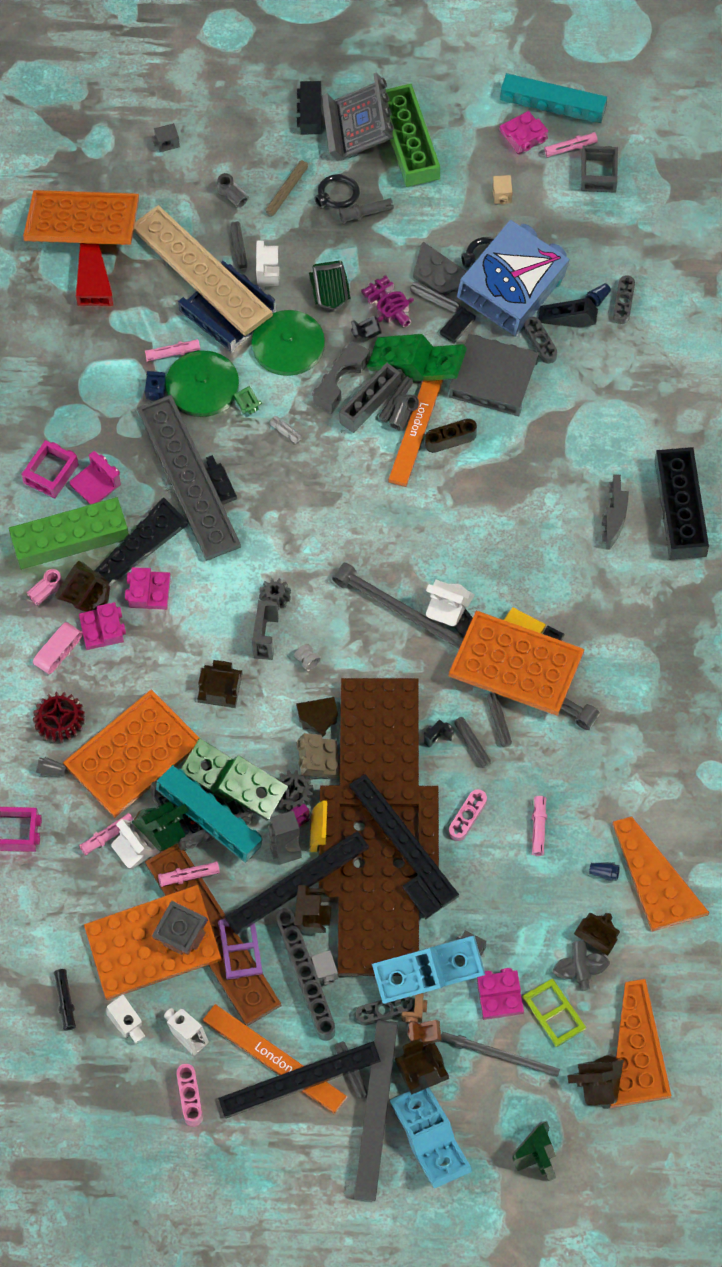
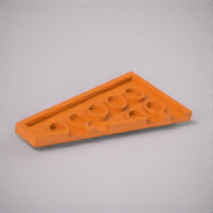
(659, 887)
(639, 1046)

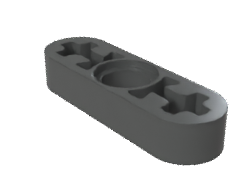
(623, 293)
(540, 347)
(371, 1019)

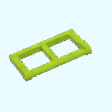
(565, 1005)

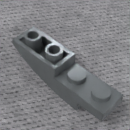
(615, 513)

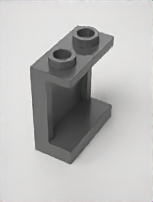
(263, 645)

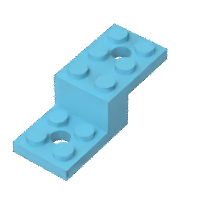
(428, 969)
(430, 1137)

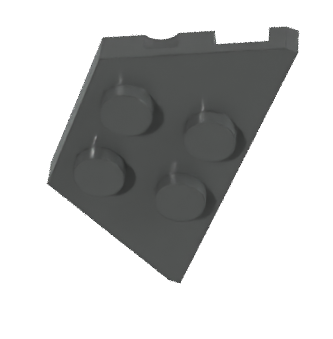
(437, 271)

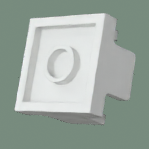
(266, 265)

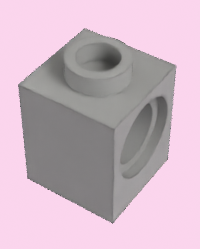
(325, 967)

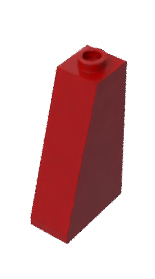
(92, 279)

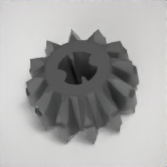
(276, 587)

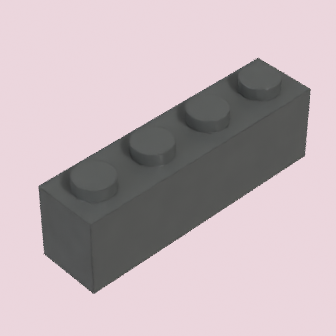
(370, 397)

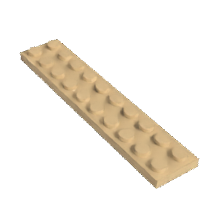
(202, 270)

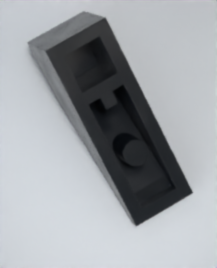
(569, 313)

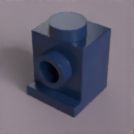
(155, 385)

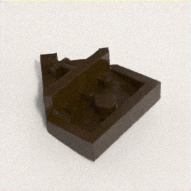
(318, 714)
(598, 932)

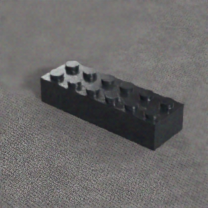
(681, 503)

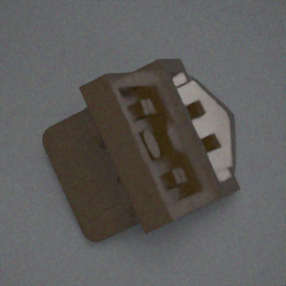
(84, 588)
(599, 1080)

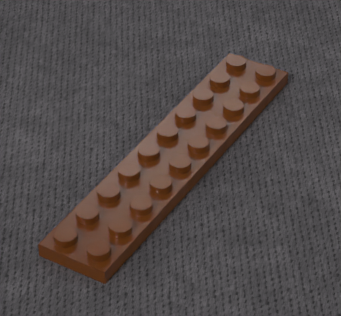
(249, 994)

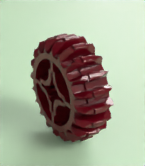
(74, 717)

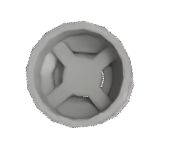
(306, 655)

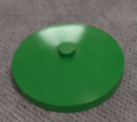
(288, 343)
(202, 383)

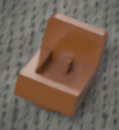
(427, 1031)

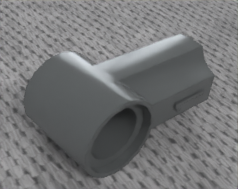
(231, 190)
(404, 406)

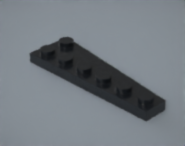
(150, 534)

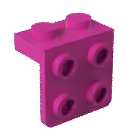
(96, 480)

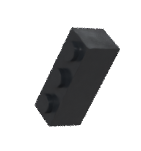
(309, 107)

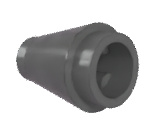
(49, 767)

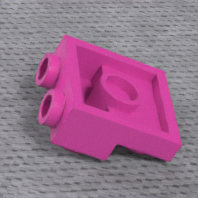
(524, 132)
(148, 589)
(102, 626)
(500, 994)

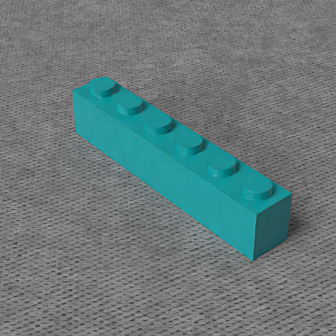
(553, 98)
(209, 813)

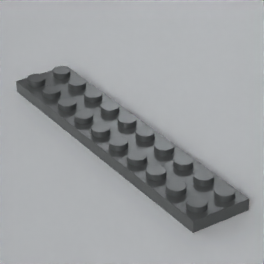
(189, 478)

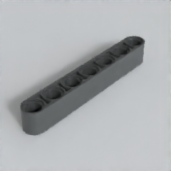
(309, 982)

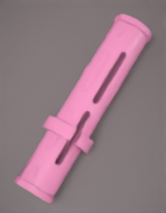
(590, 139)
(172, 350)
(539, 817)
(99, 839)
(179, 876)

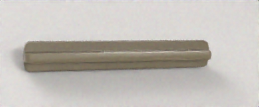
(286, 188)

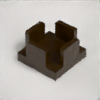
(219, 684)
(310, 914)
(421, 1066)

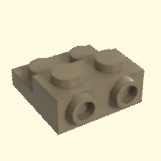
(318, 756)

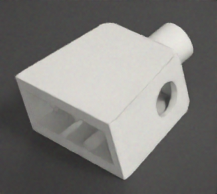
(120, 1012)
(186, 1030)

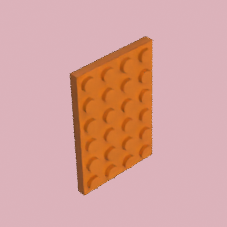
(81, 217)
(516, 663)
(132, 753)
(132, 958)

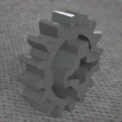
(298, 794)

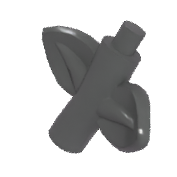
(581, 965)

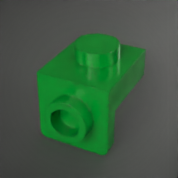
(247, 400)

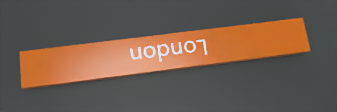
(415, 433)
(269, 1055)

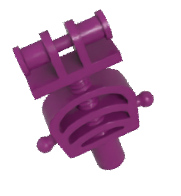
(394, 303)

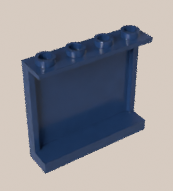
(212, 321)

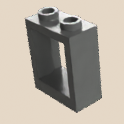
(599, 183)

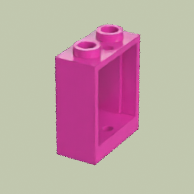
(40, 483)
(34, 836)

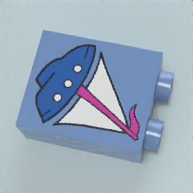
(513, 277)

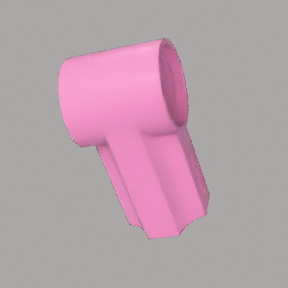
(45, 588)

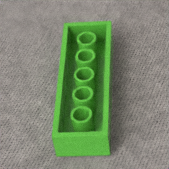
(411, 138)
(68, 533)

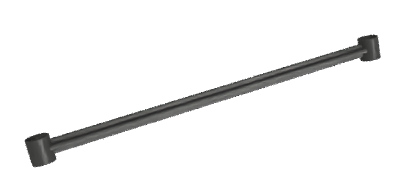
(346, 575)

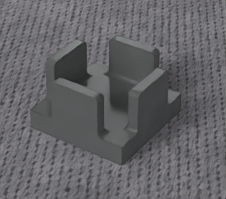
(180, 929)

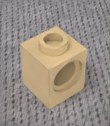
(502, 189)

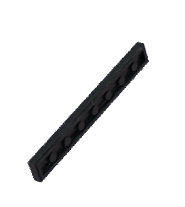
(404, 840)
(288, 887)
(299, 1079)

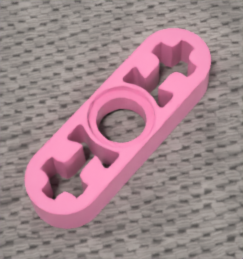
(467, 806)

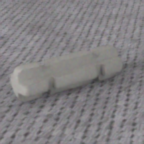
(285, 429)

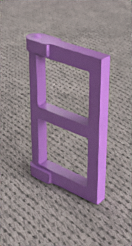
(226, 949)

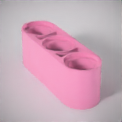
(57, 648)
(194, 1103)

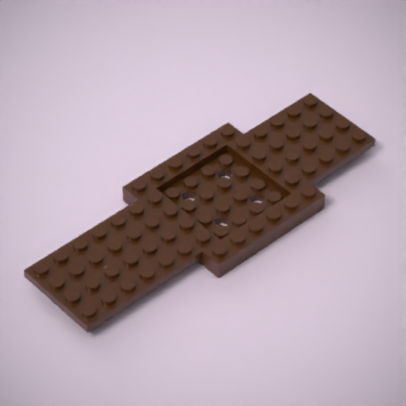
(383, 742)

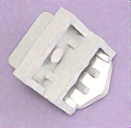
(447, 602)
(132, 844)

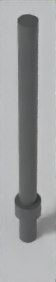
(461, 1041)

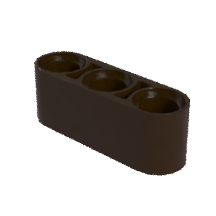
(444, 441)

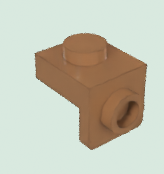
(420, 1007)

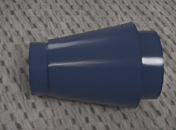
(598, 294)
(605, 870)

